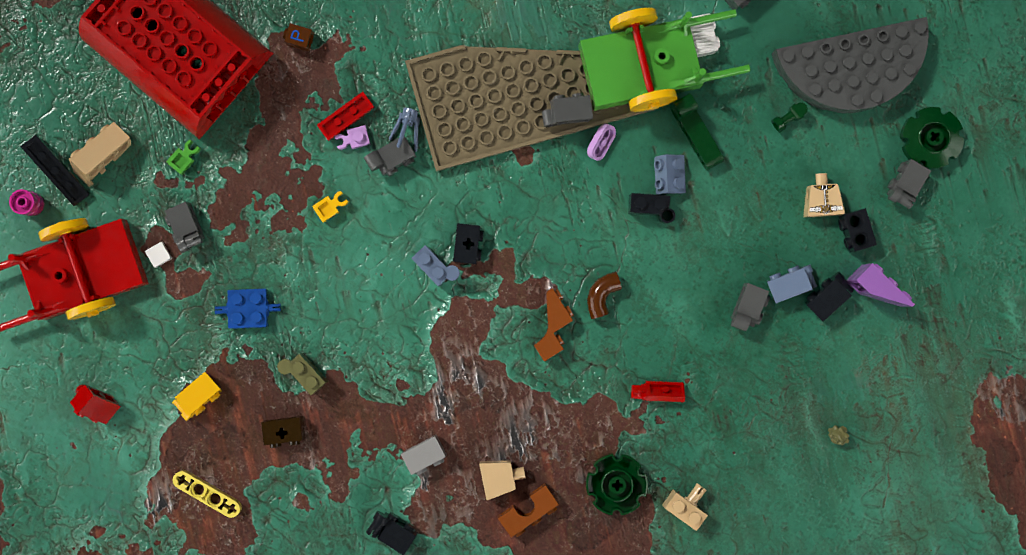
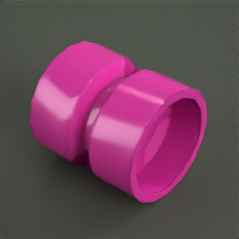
(26, 202)

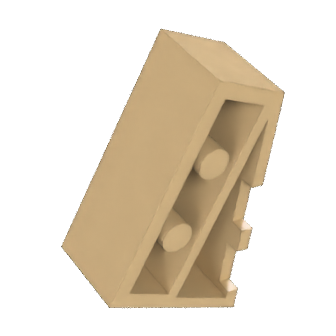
(99, 152)

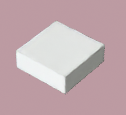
(158, 254)

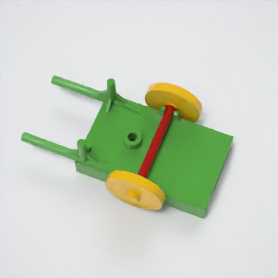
(627, 66)

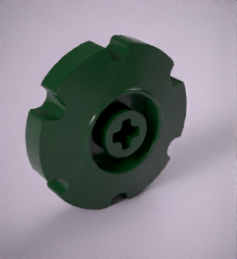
(943, 146)
(606, 472)

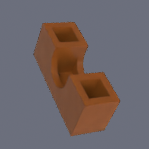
(516, 522)

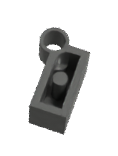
(568, 110)
(391, 157)
(749, 307)

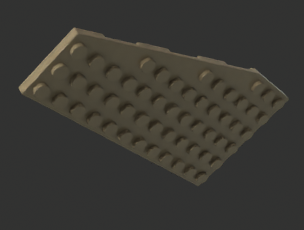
(494, 98)

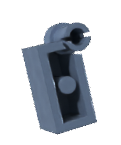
(434, 267)
(791, 283)

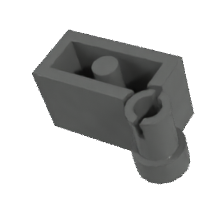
(907, 183)
(185, 226)

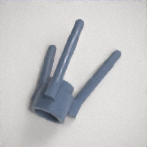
(407, 118)

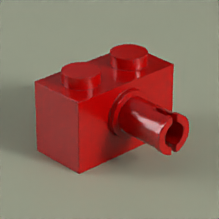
(94, 404)

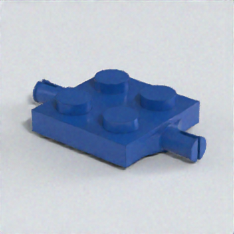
(247, 308)

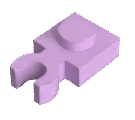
(356, 137)

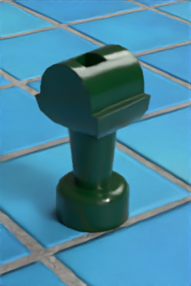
(795, 112)

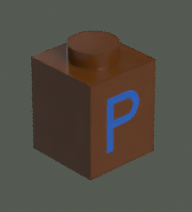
(298, 37)

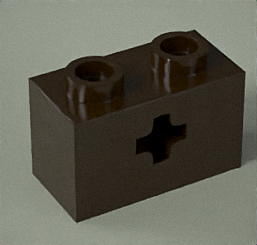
(272, 428)

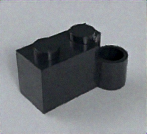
(650, 205)

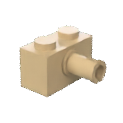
(686, 507)

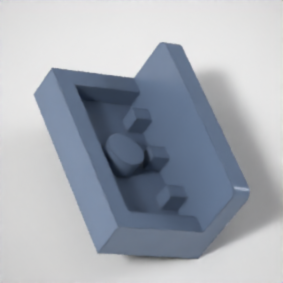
(669, 174)

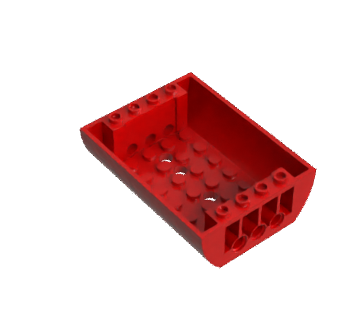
(151, 58)

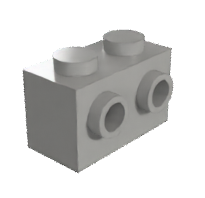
(423, 455)

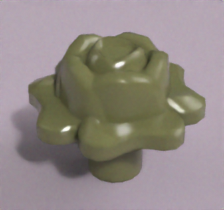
(838, 435)

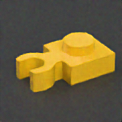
(328, 208)

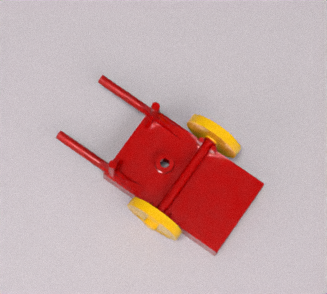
(92, 269)

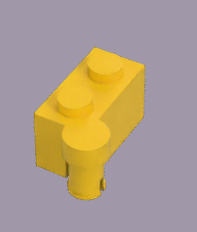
(196, 395)

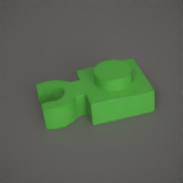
(181, 159)

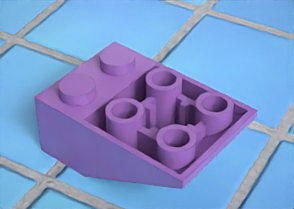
(871, 282)

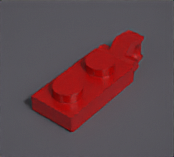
(659, 391)

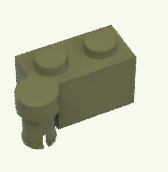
(304, 372)

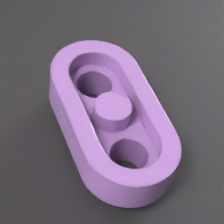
(601, 142)

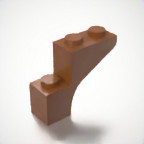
(557, 317)

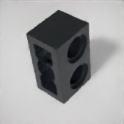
(862, 228)

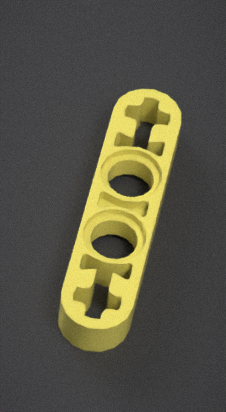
(205, 497)

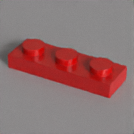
(345, 116)

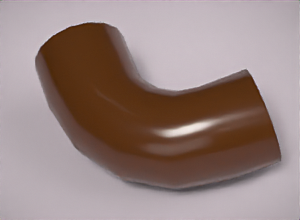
(598, 294)

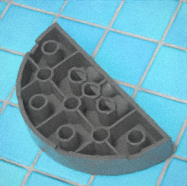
(855, 68)

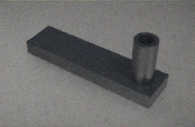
(55, 169)

